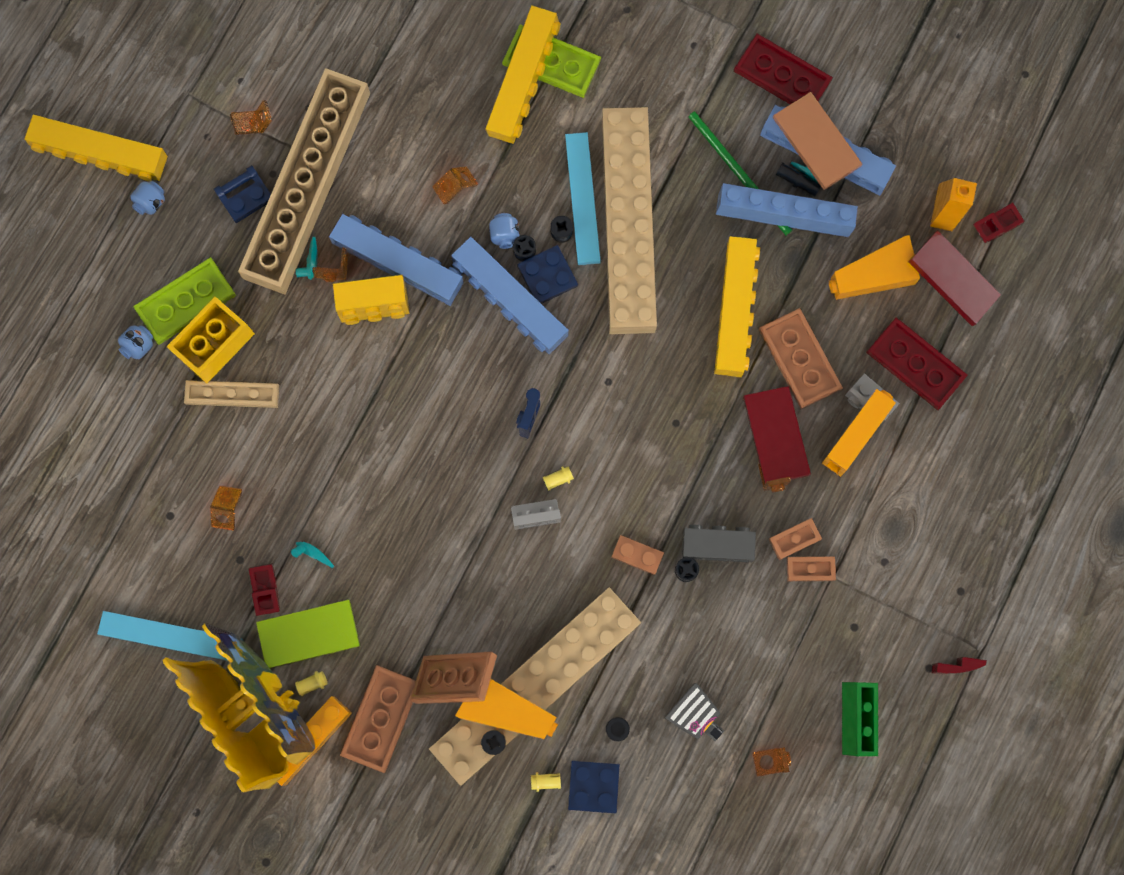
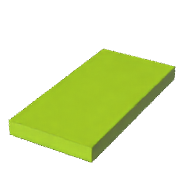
(566, 67)
(181, 300)
(308, 634)

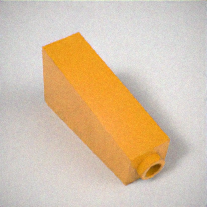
(952, 203)
(877, 272)
(859, 432)
(509, 712)

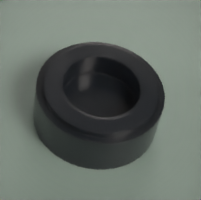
(617, 729)

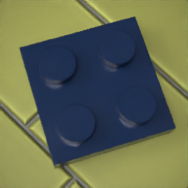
(547, 275)
(593, 787)

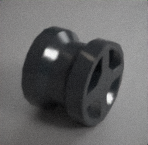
(564, 233)
(523, 244)
(689, 566)
(495, 740)

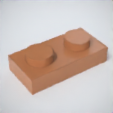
(795, 539)
(637, 555)
(811, 569)

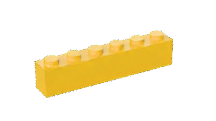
(523, 74)
(96, 148)
(735, 307)

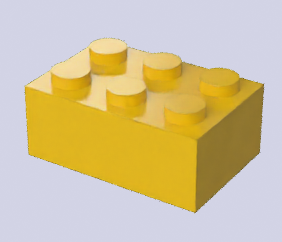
(371, 299)
(210, 340)

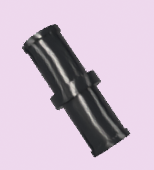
(798, 179)

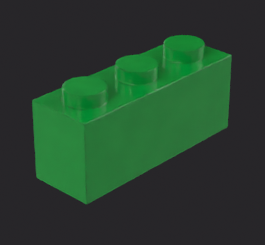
(859, 719)

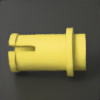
(558, 478)
(311, 683)
(545, 781)

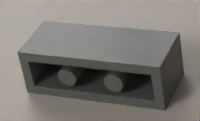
(719, 544)

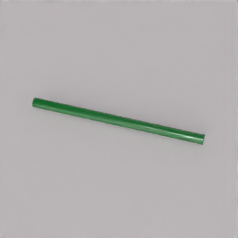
(726, 156)

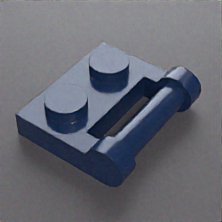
(247, 200)
(527, 418)

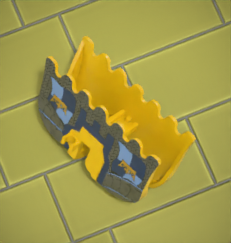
(264, 752)

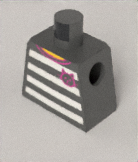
(695, 714)

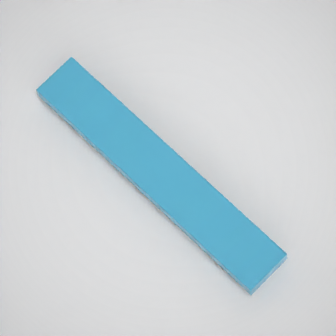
(582, 198)
(158, 634)

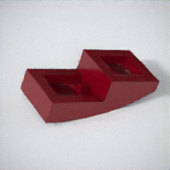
(998, 223)
(264, 589)
(963, 664)

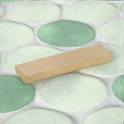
(231, 394)

